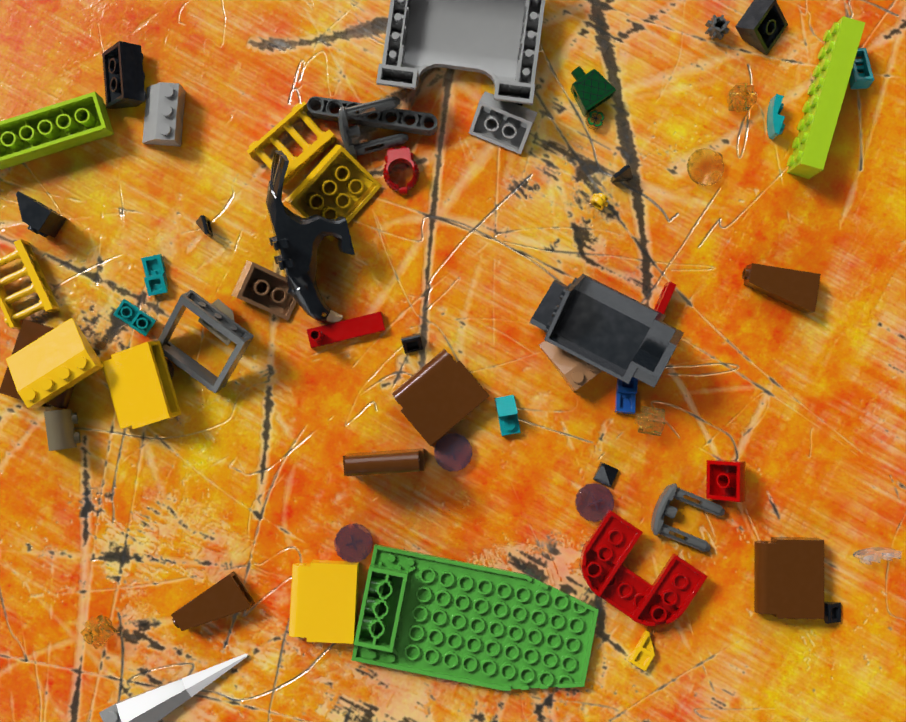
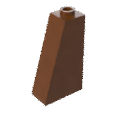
(788, 286)
(216, 602)

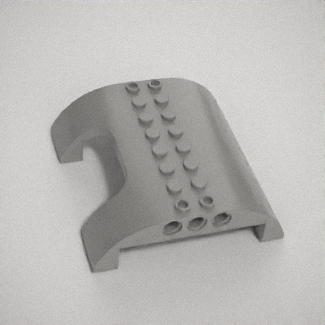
(465, 35)

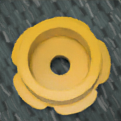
(599, 201)

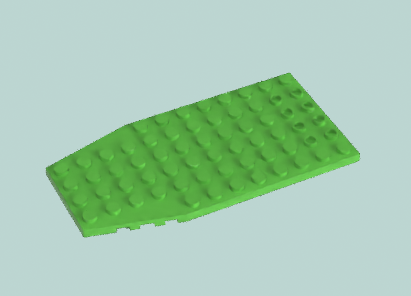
(471, 623)

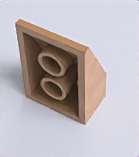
(264, 290)
(572, 369)

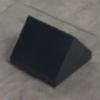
(412, 343)

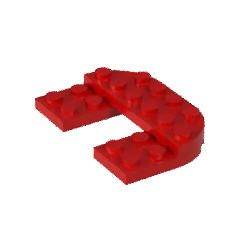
(625, 590)

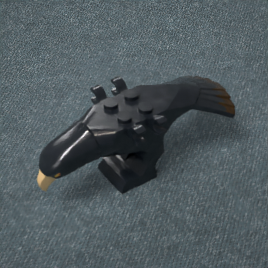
(298, 244)

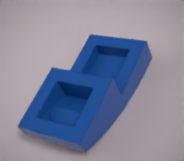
(626, 396)

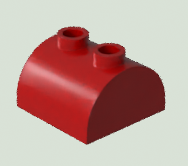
(726, 480)

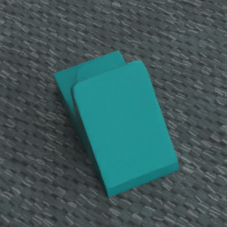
(507, 415)

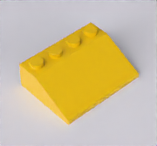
(334, 188)
(52, 364)

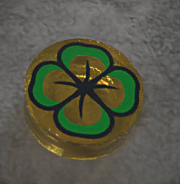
(595, 119)

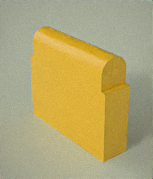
(141, 386)
(324, 601)

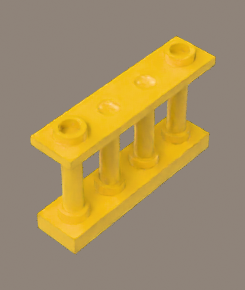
(309, 151)
(39, 285)

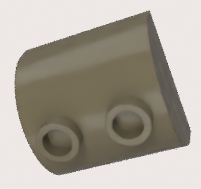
(61, 429)

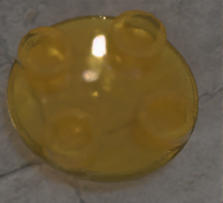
(705, 167)

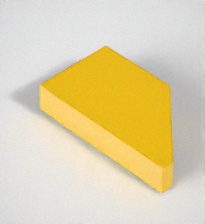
(643, 652)

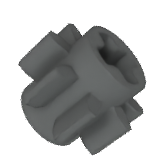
(717, 27)

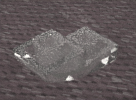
(875, 554)

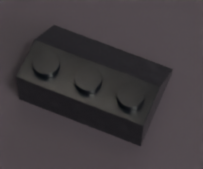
(123, 76)

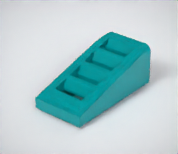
(864, 79)

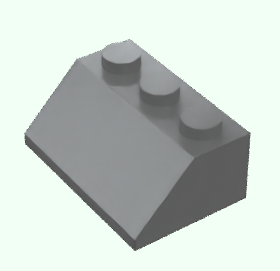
(164, 114)
(502, 123)

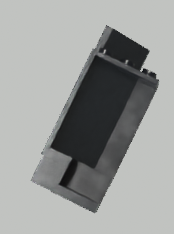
(607, 329)

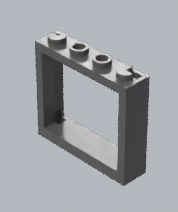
(217, 320)

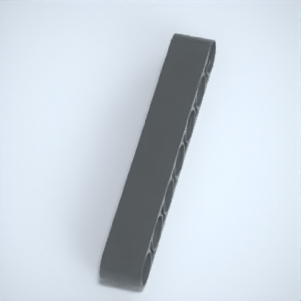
(380, 122)

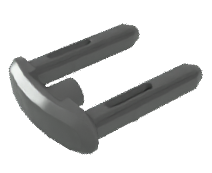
(348, 133)
(663, 509)

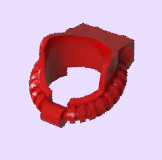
(397, 156)

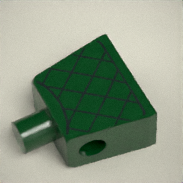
(590, 89)

